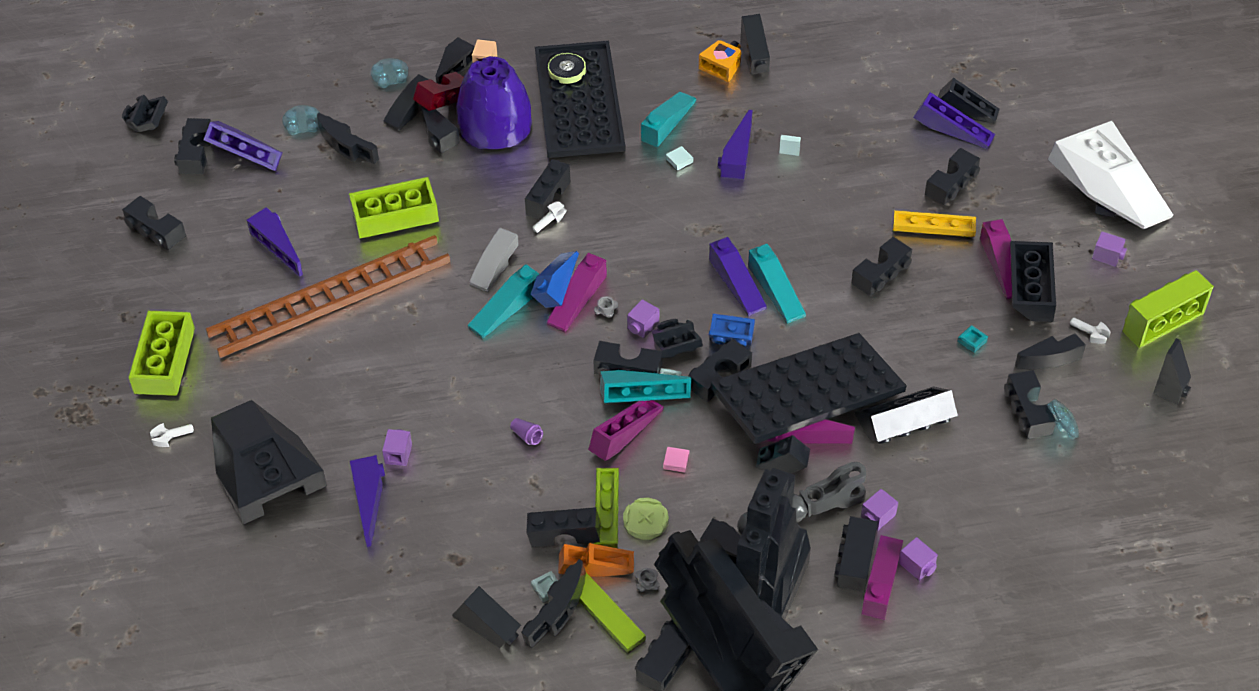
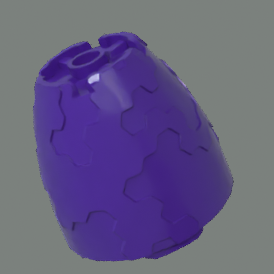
(493, 105)

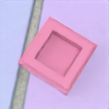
(676, 459)

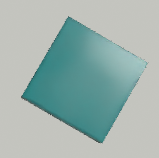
(972, 339)

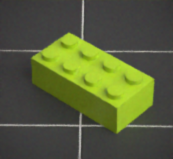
(394, 207)
(1167, 308)
(162, 353)

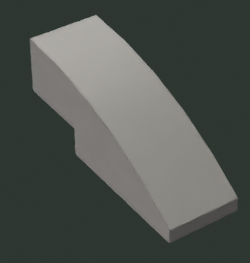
(494, 259)

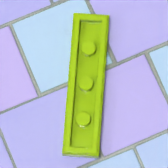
(607, 505)
(610, 616)

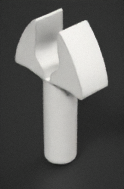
(556, 213)
(1094, 331)
(167, 434)

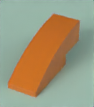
(597, 560)

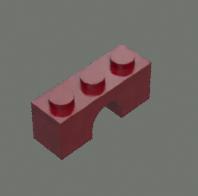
(435, 95)

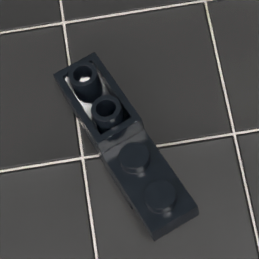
(340, 138)
(563, 600)

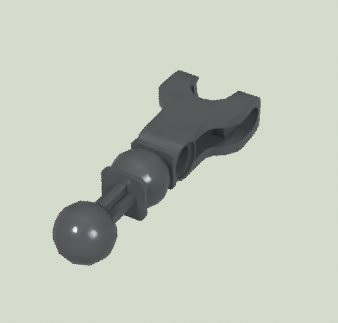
(830, 493)

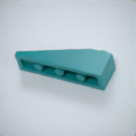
(665, 118)
(775, 283)
(506, 301)
(642, 386)

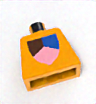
(721, 59)

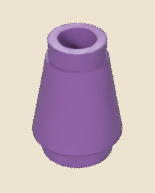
(527, 431)

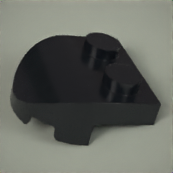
(145, 113)
(676, 337)

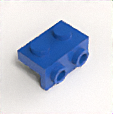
(726, 328)

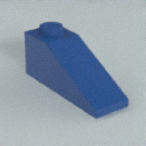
(554, 280)

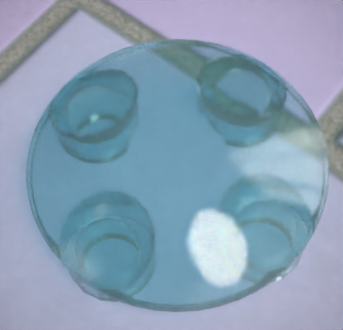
(389, 72)
(301, 119)
(1066, 420)

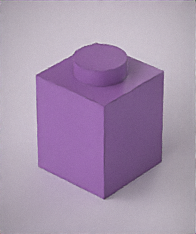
(1109, 249)
(643, 318)
(397, 447)
(880, 508)
(918, 559)

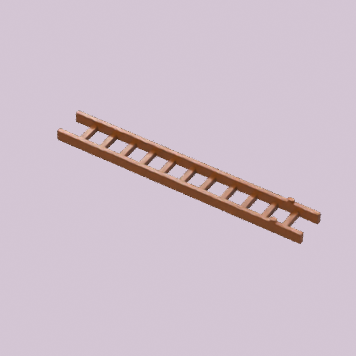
(324, 286)

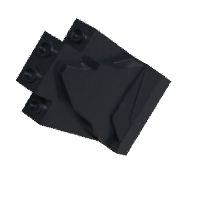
(773, 545)
(726, 622)

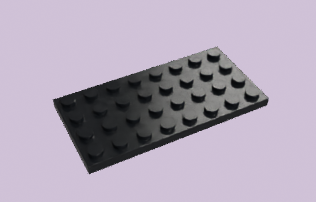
(585, 113)
(807, 387)

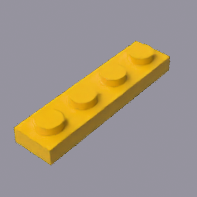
(934, 223)

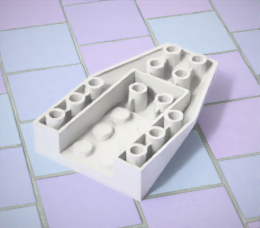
(1110, 174)

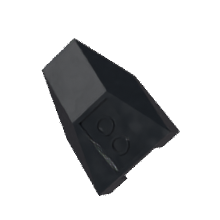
(260, 459)

